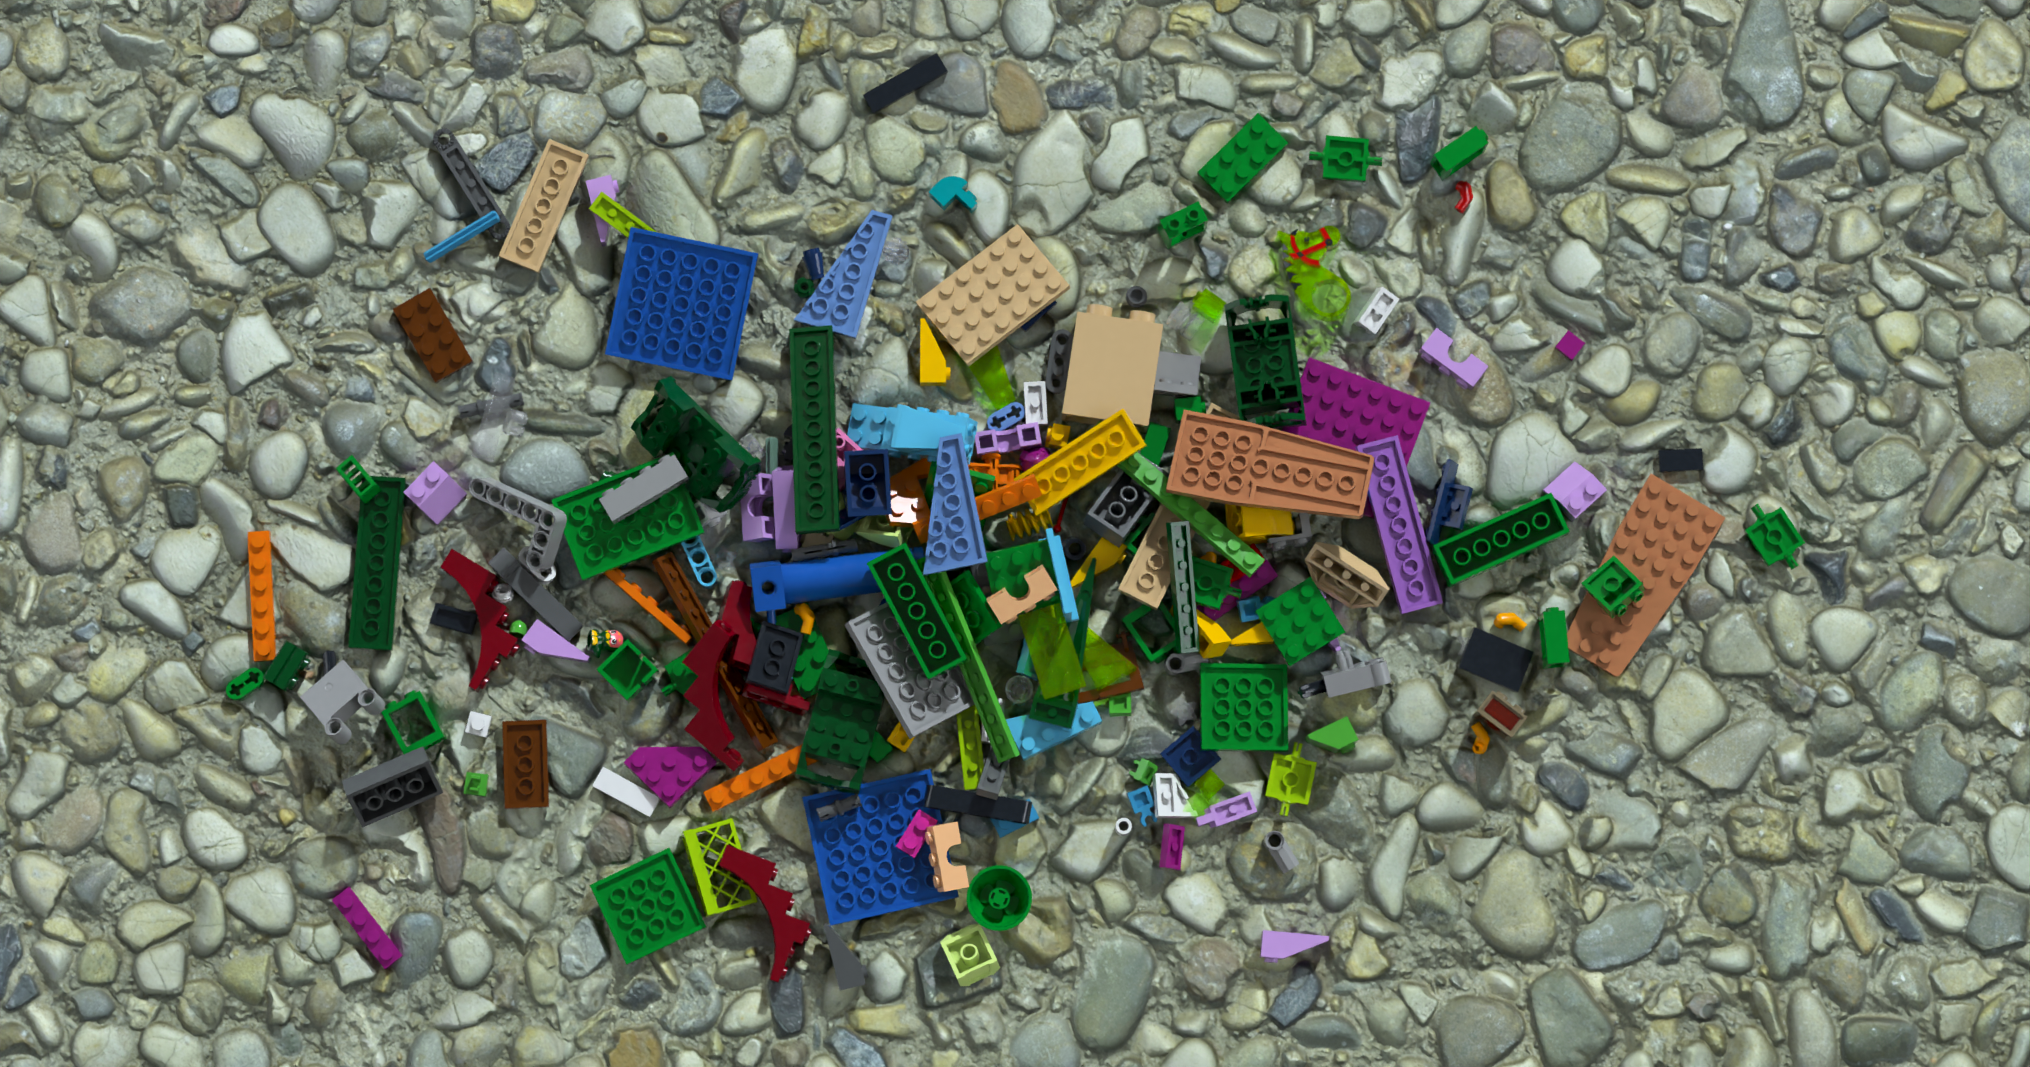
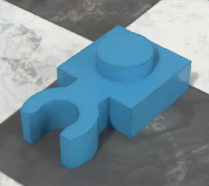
(1249, 605)
(1141, 802)

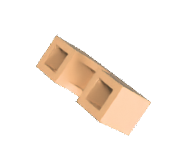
(1008, 607)
(940, 839)

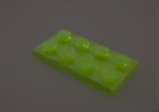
(1052, 651)

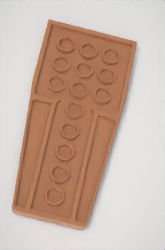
(1266, 468)
(1661, 546)

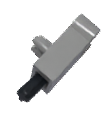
(1348, 677)
(339, 697)

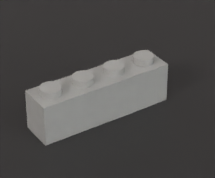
(643, 489)

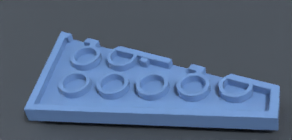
(848, 283)
(954, 522)

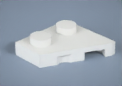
(1170, 797)

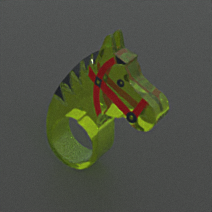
(1302, 262)

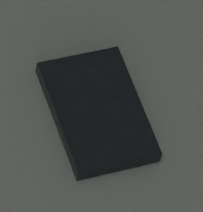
(774, 658)
(1495, 659)

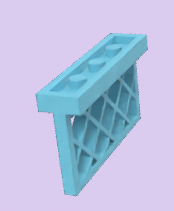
(1062, 576)

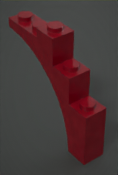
(491, 613)
(786, 929)

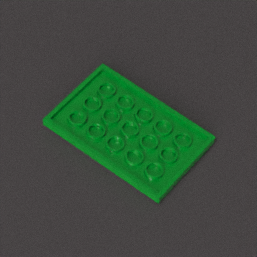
(604, 546)

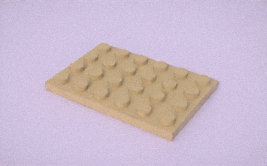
(993, 295)

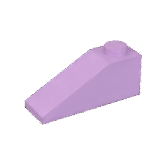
(610, 188)
(549, 643)
(1281, 945)

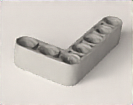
(525, 511)

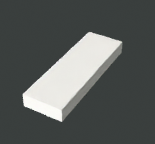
(626, 792)

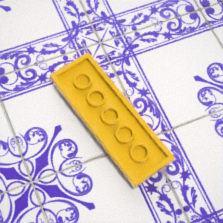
(1084, 460)

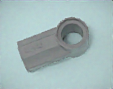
(1187, 661)
(1282, 853)

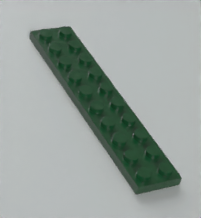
(814, 430)

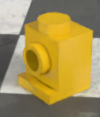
(1057, 436)

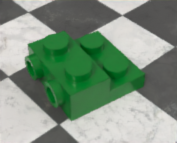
(1614, 587)

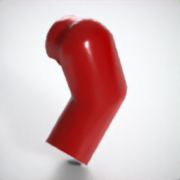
(1466, 196)

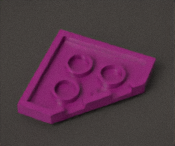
(670, 770)

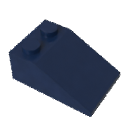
(867, 482)

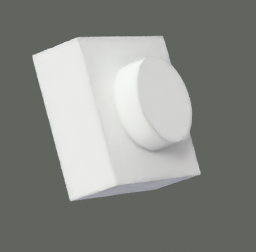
(478, 724)

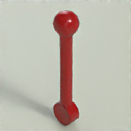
(1057, 528)

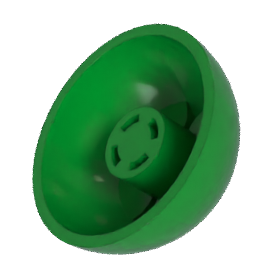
(1007, 885)

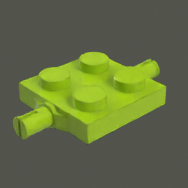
(1290, 779)

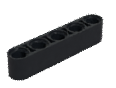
(972, 804)

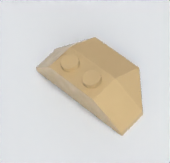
(1345, 576)

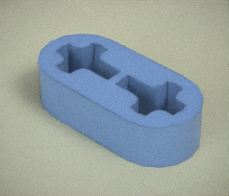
(1003, 413)

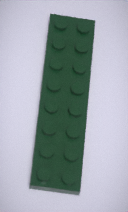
(377, 566)

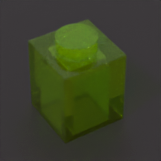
(1208, 305)
(1209, 785)

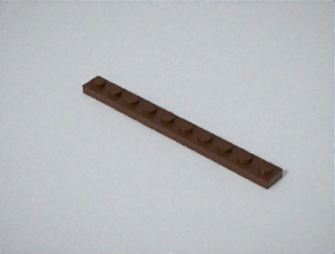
(728, 676)

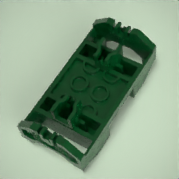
(1265, 363)
(698, 443)
(842, 723)

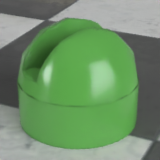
(518, 629)

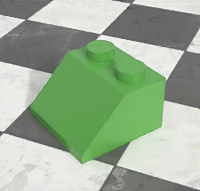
(1334, 737)

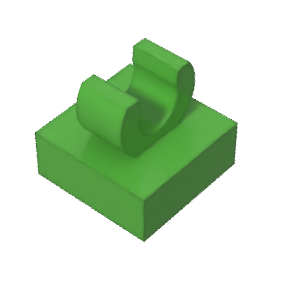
(1144, 771)
(476, 784)

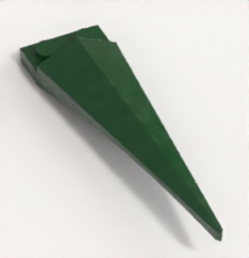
(1063, 708)

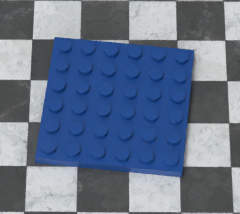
(681, 303)
(858, 852)

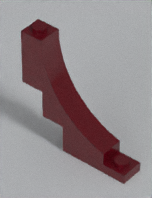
(736, 611)
(709, 723)

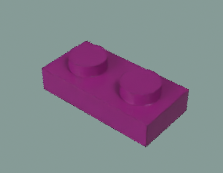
(1172, 846)

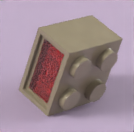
(1500, 715)

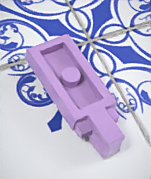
(1228, 811)

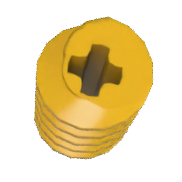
(1027, 523)

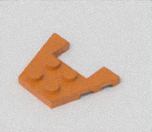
(907, 497)

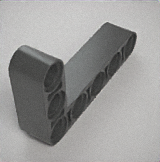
(535, 594)

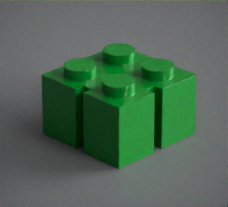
(627, 671)

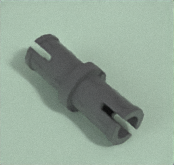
(838, 807)

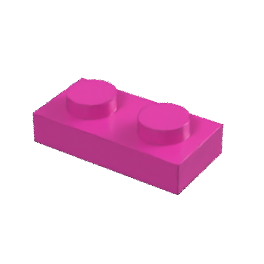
(915, 834)

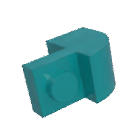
(953, 188)

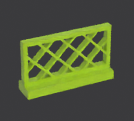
(700, 872)

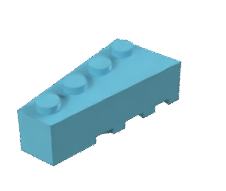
(1036, 737)

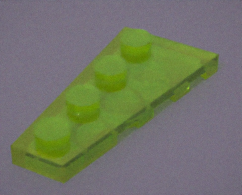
(993, 379)

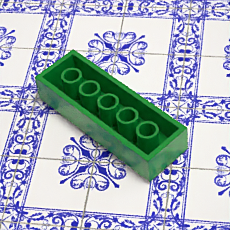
(1500, 540)
(917, 611)

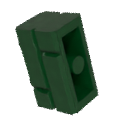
(287, 666)

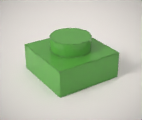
(1120, 705)

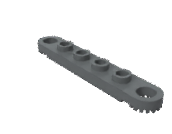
(470, 180)

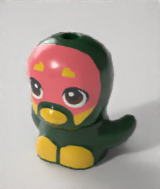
(607, 640)

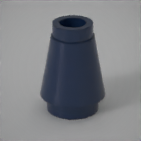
(814, 263)

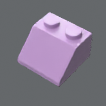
(1575, 490)
(435, 493)

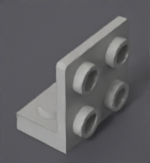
(1177, 375)
(1301, 537)

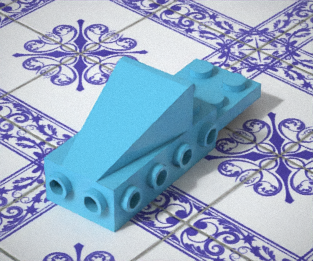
(908, 430)

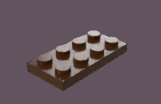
(433, 335)
(525, 764)

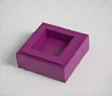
(1569, 345)

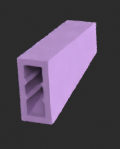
(784, 509)

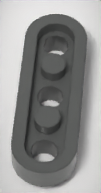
(1059, 352)

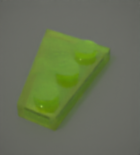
(1104, 662)

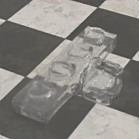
(498, 418)

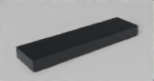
(905, 83)

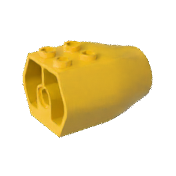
(1258, 524)

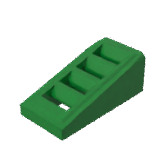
(367, 489)

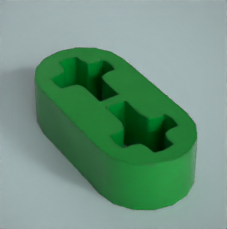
(248, 688)

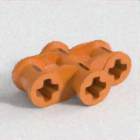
(1003, 473)

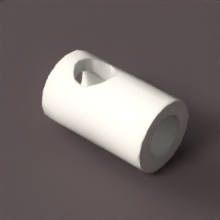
(1126, 821)

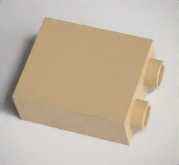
(1112, 366)

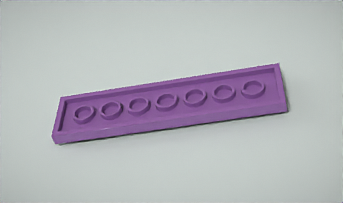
(1400, 527)

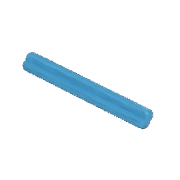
(461, 236)

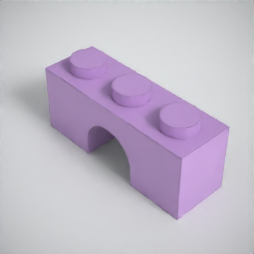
(1466, 372)
(1007, 441)
(754, 524)

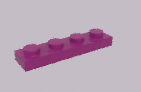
(1249, 586)
(367, 928)

